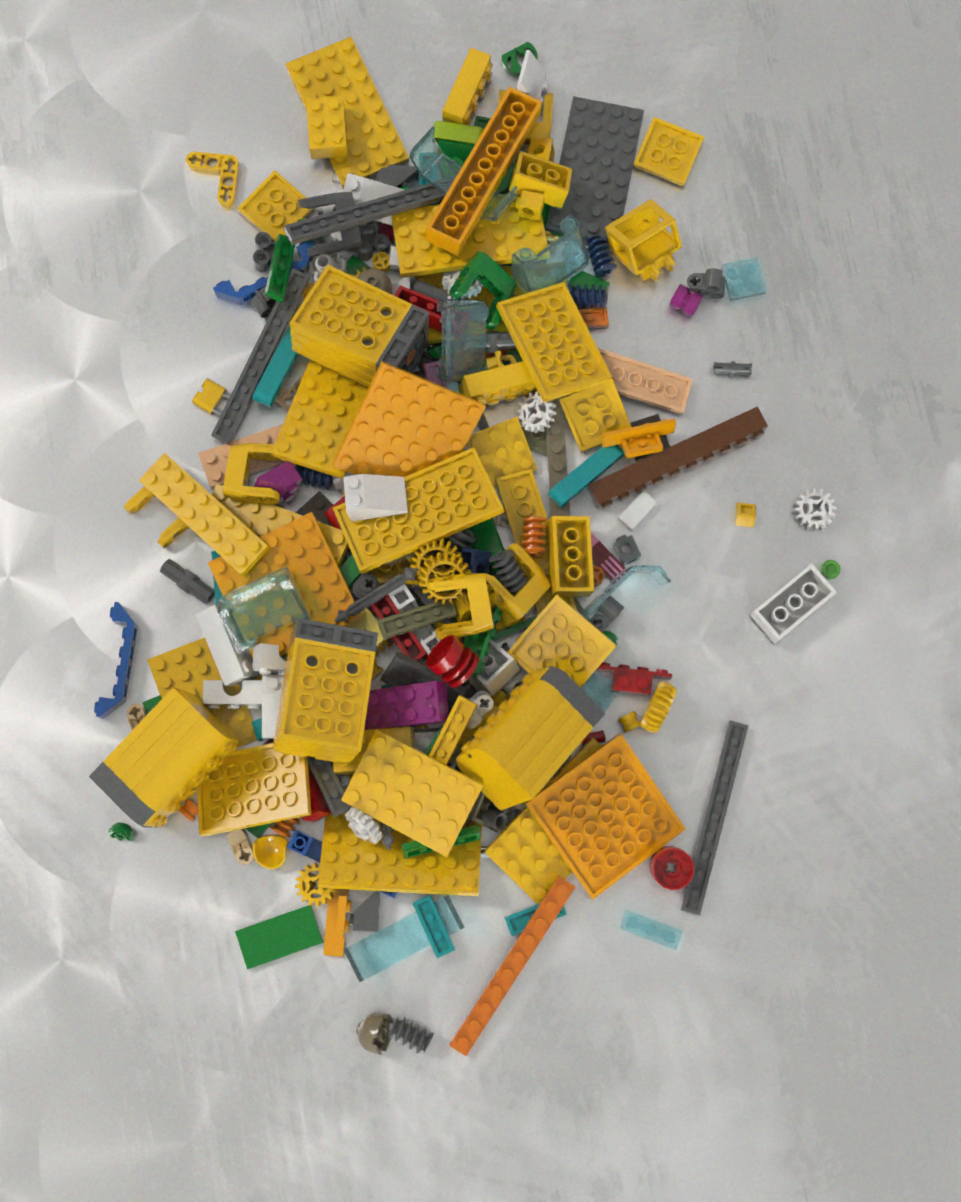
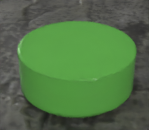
(830, 569)

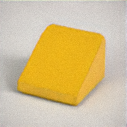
(745, 514)

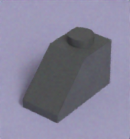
(397, 175)
(367, 914)

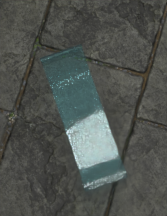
(442, 171)
(655, 571)
(398, 941)

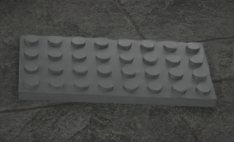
(601, 153)

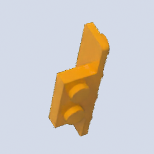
(640, 439)
(336, 923)

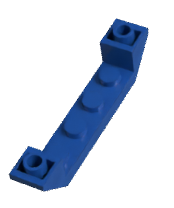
(225, 290)
(106, 706)
(312, 848)

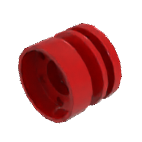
(452, 661)
(682, 872)

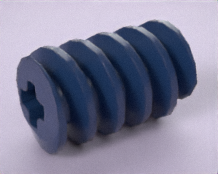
(600, 256)
(589, 297)
(315, 477)

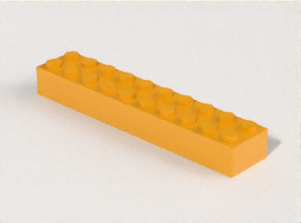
(483, 171)

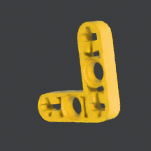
(222, 168)

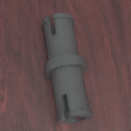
(732, 368)

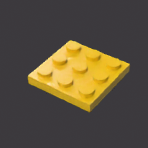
(668, 151)
(273, 206)
(594, 413)
(502, 449)

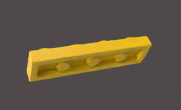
(453, 729)

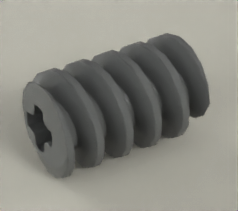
(510, 570)
(364, 585)
(410, 1035)

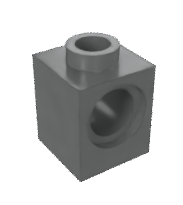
(626, 558)

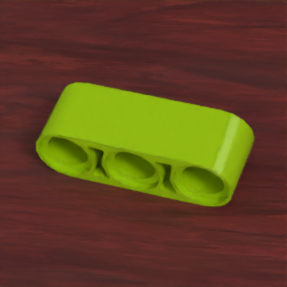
(456, 132)

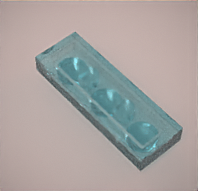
(651, 929)

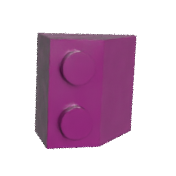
(281, 479)

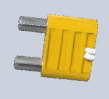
(209, 396)

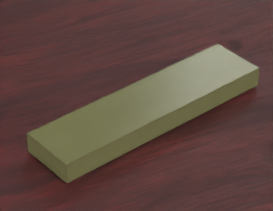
(416, 618)

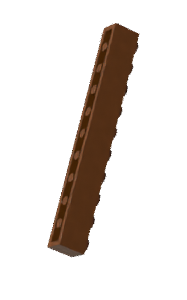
(677, 457)

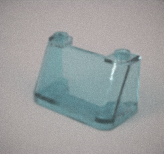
(553, 264)
(462, 339)
(261, 607)

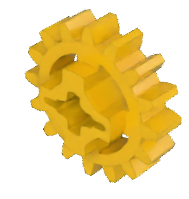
(309, 891)

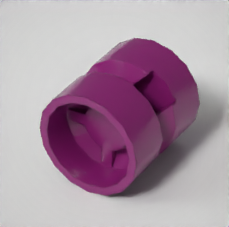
(685, 300)

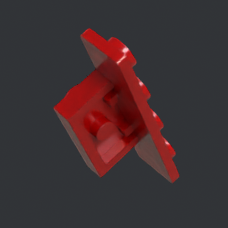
(633, 680)

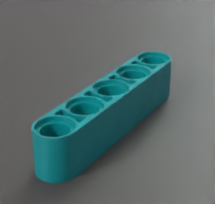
(276, 372)
(585, 474)

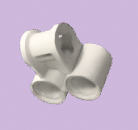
(481, 708)

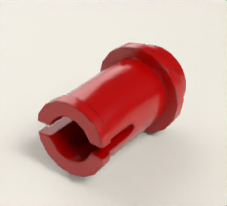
(599, 736)

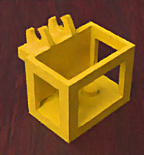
(643, 241)

